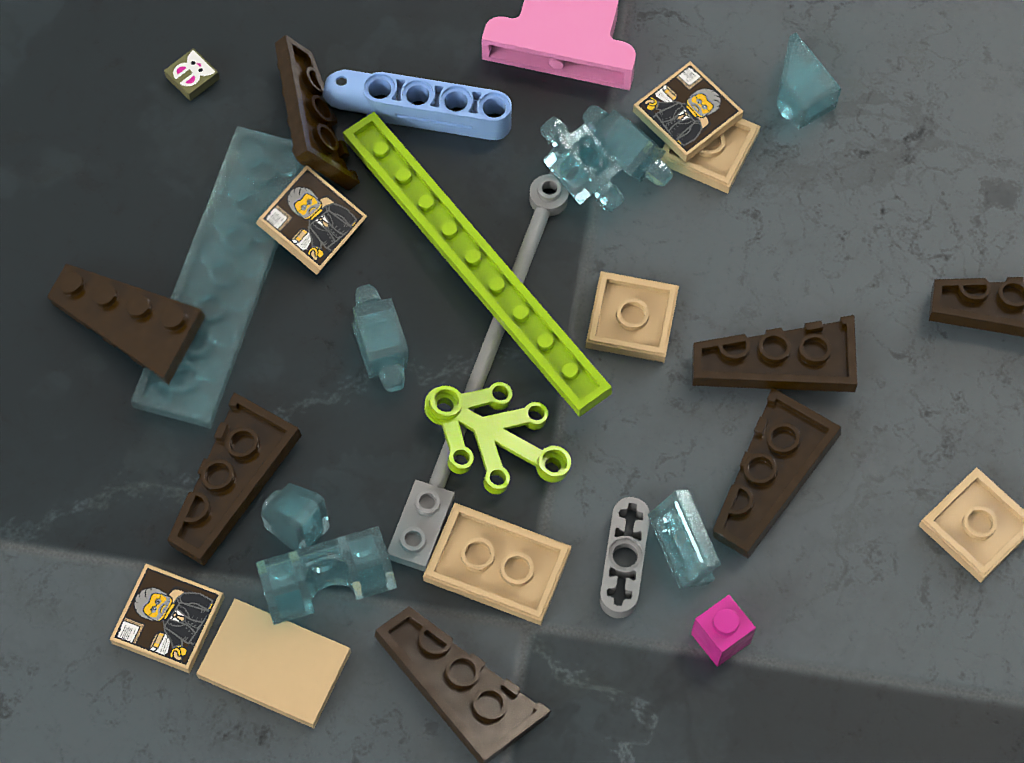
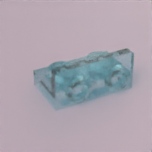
(684, 540)

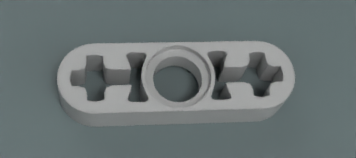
(631, 586)

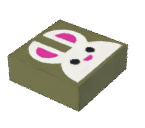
(191, 74)

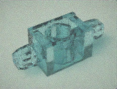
(628, 145)
(582, 164)
(380, 338)

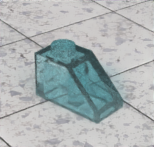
(805, 85)
(295, 516)

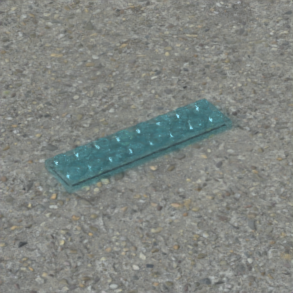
(223, 276)

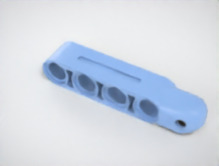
(434, 114)

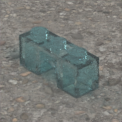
(350, 560)

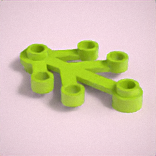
(491, 432)

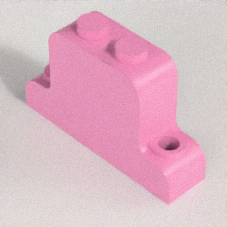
(563, 40)

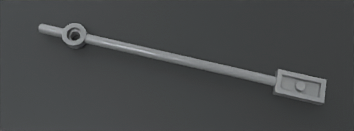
(430, 502)

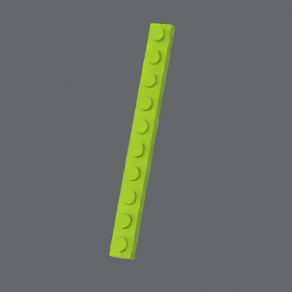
(478, 265)

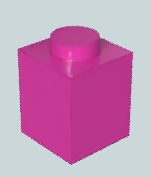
(723, 630)

